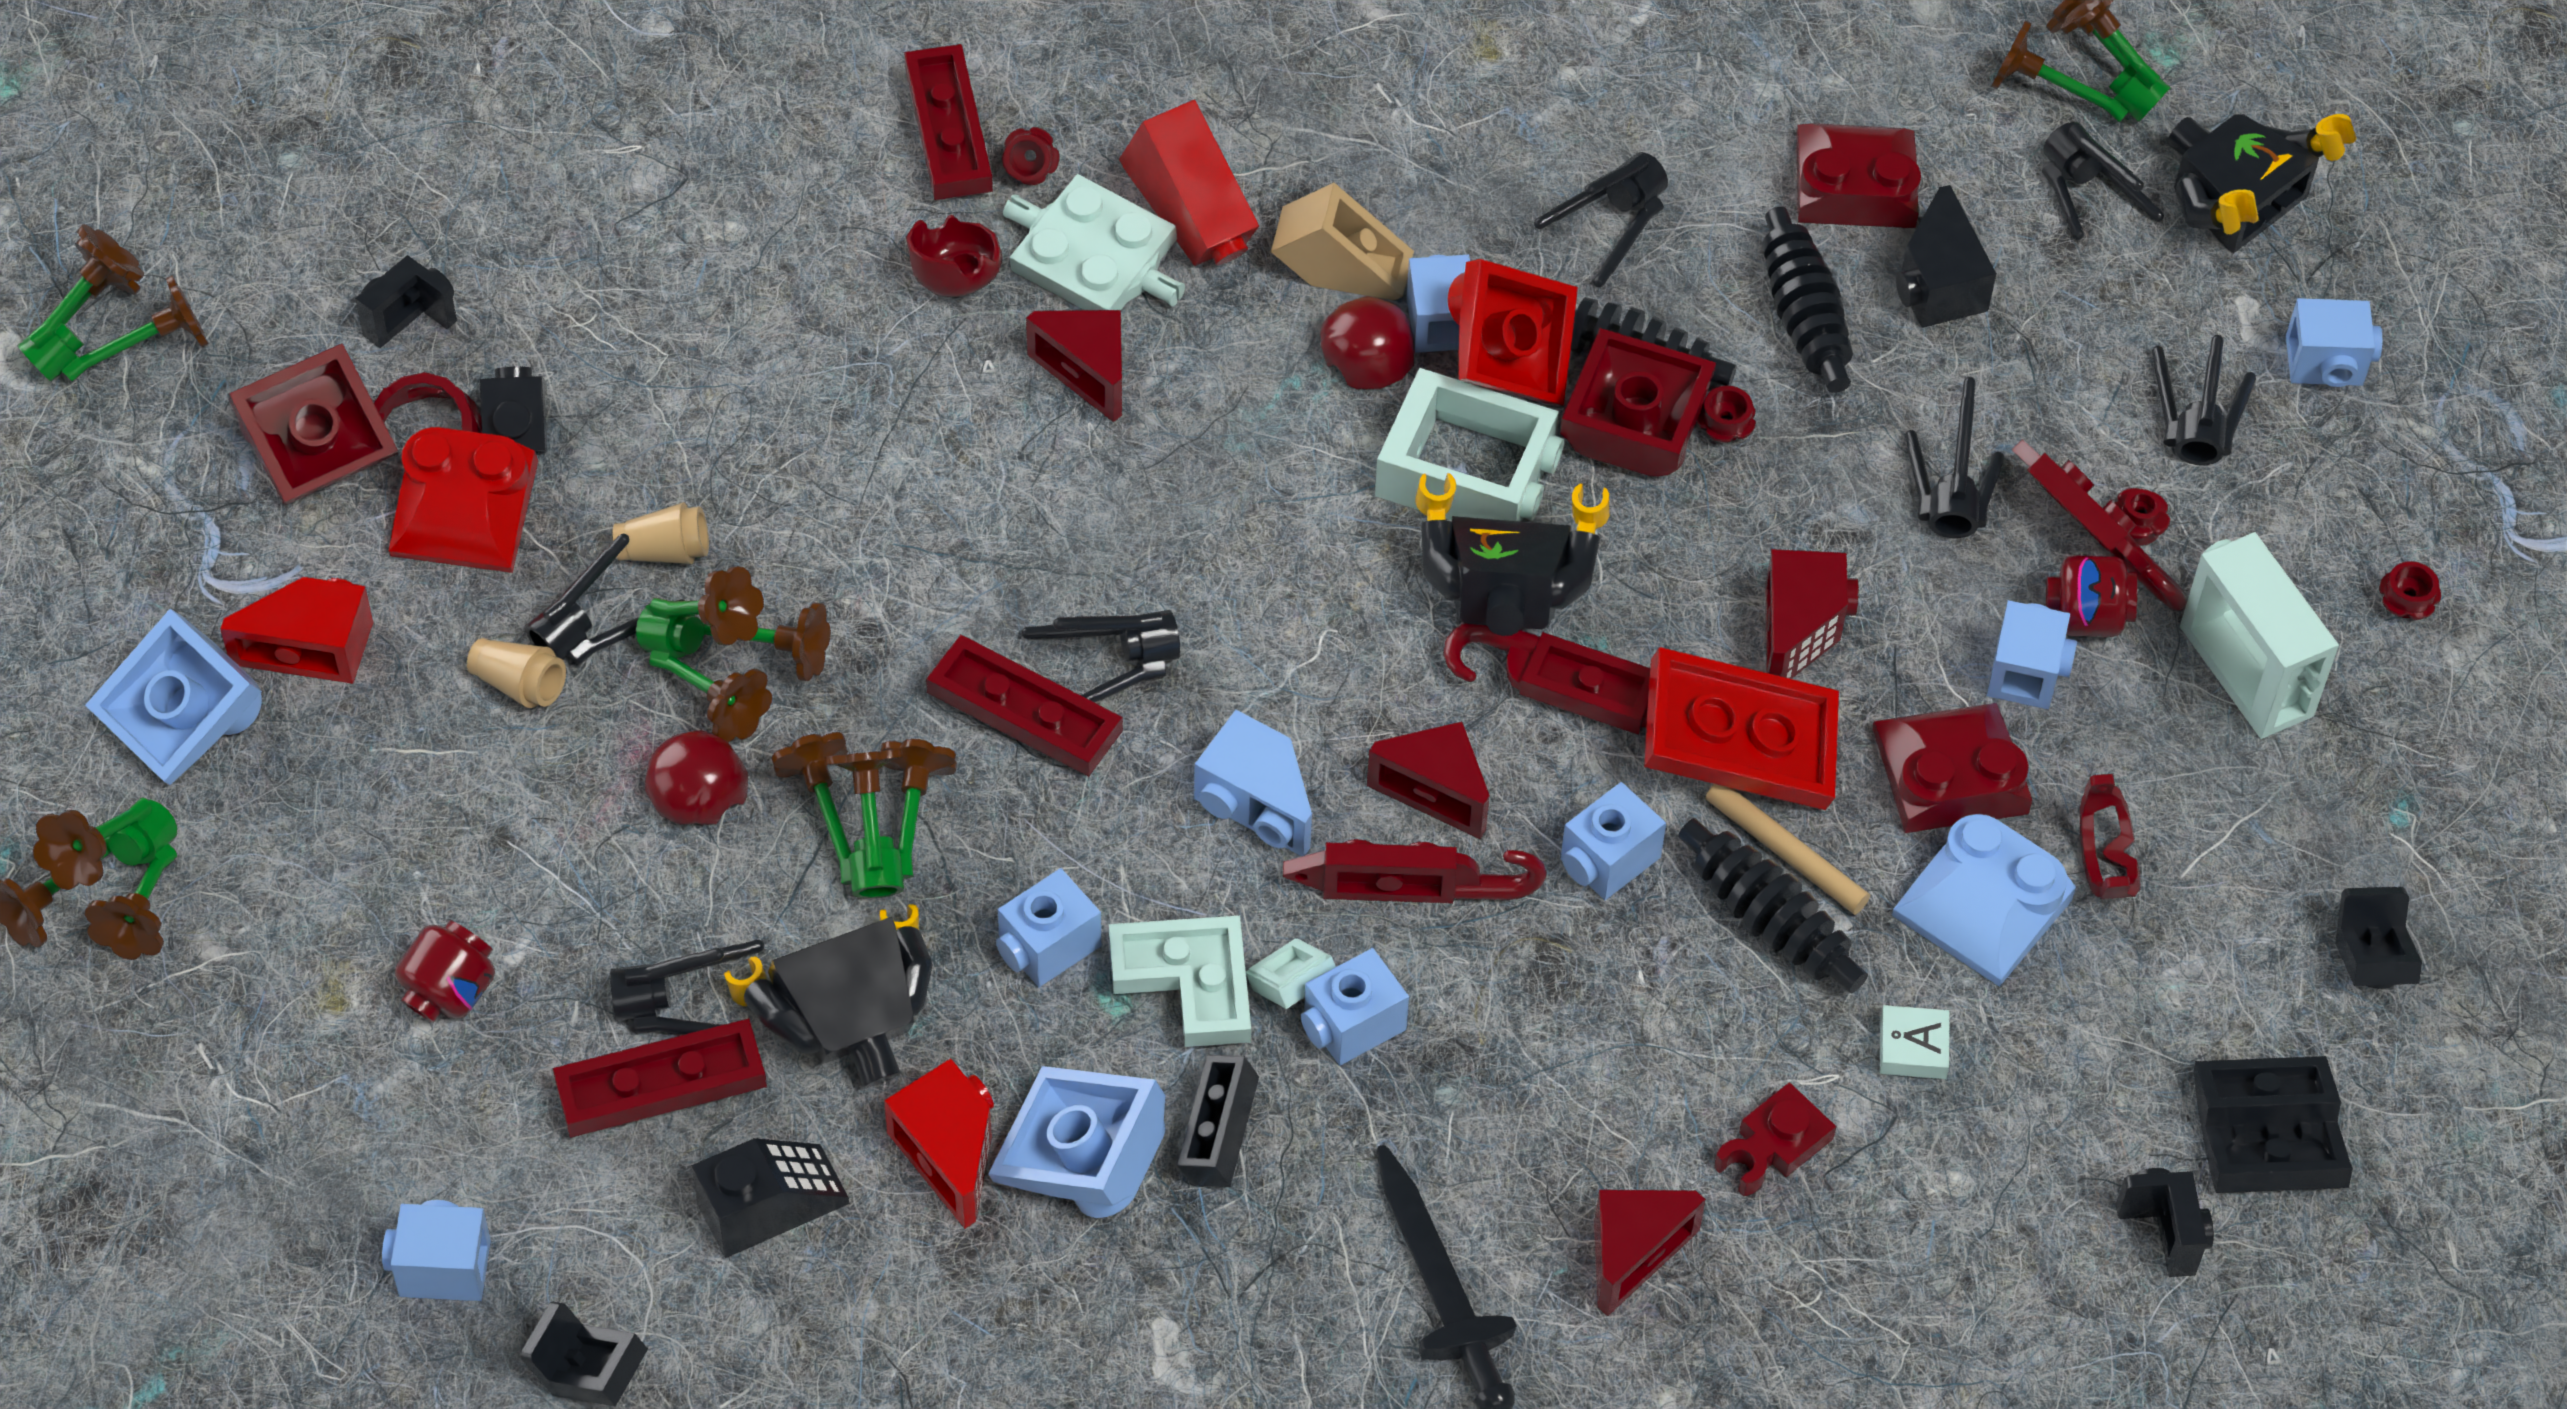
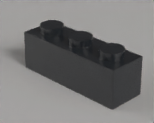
(1218, 1121)

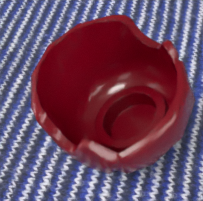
(954, 257)
(1368, 342)
(695, 778)

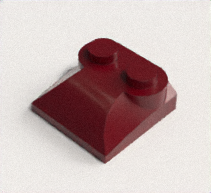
(1857, 175)
(1636, 404)
(312, 424)
(1953, 766)

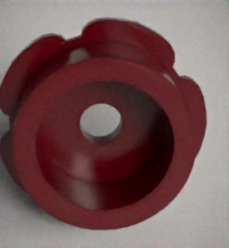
(1019, 166)
(1728, 403)
(2150, 524)
(2415, 580)

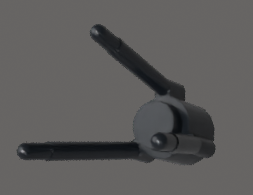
(2080, 159)
(1629, 187)
(2201, 431)
(1955, 504)
(565, 623)
(1143, 637)
(645, 989)

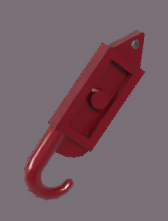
(2106, 523)
(1562, 674)
(1410, 873)

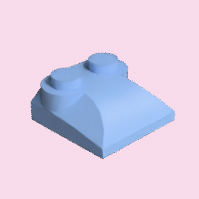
(176, 697)
(1986, 896)
(1083, 1138)

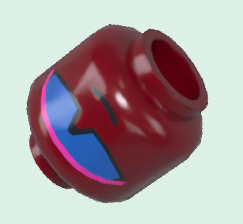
(2096, 595)
(445, 971)

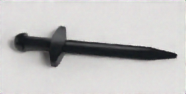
(1463, 1332)

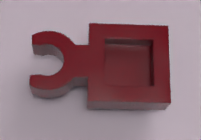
(1777, 1133)

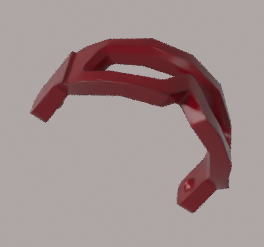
(429, 386)
(2097, 795)

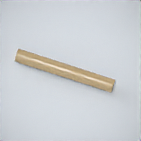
(1788, 847)

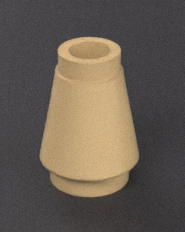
(665, 535)
(520, 671)

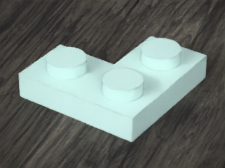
(1199, 960)

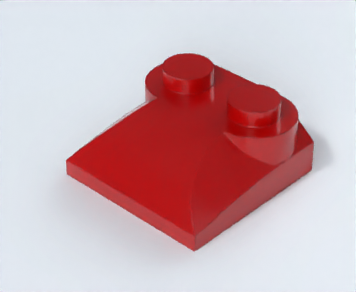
(1513, 330)
(463, 499)

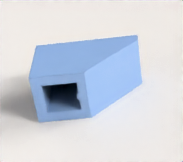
(1256, 781)

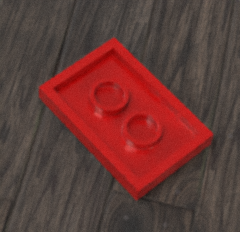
(1742, 728)

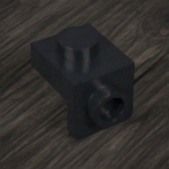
(400, 297)
(515, 406)
(2375, 937)
(2175, 1203)
(581, 1358)

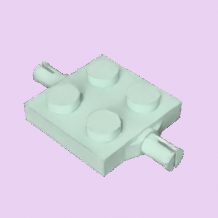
(1093, 247)

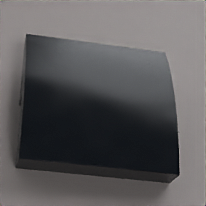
(2271, 1124)

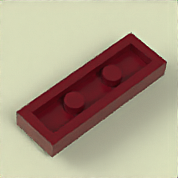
(948, 122)
(1024, 705)
(659, 1077)

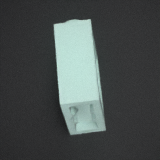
(1480, 410)
(2258, 634)

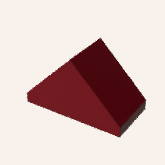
(1082, 353)
(1434, 775)
(1638, 1235)

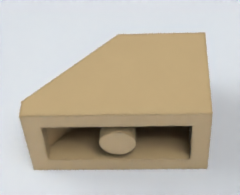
(1341, 245)

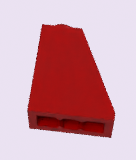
(1190, 184)

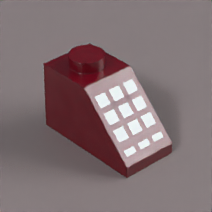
(1805, 607)

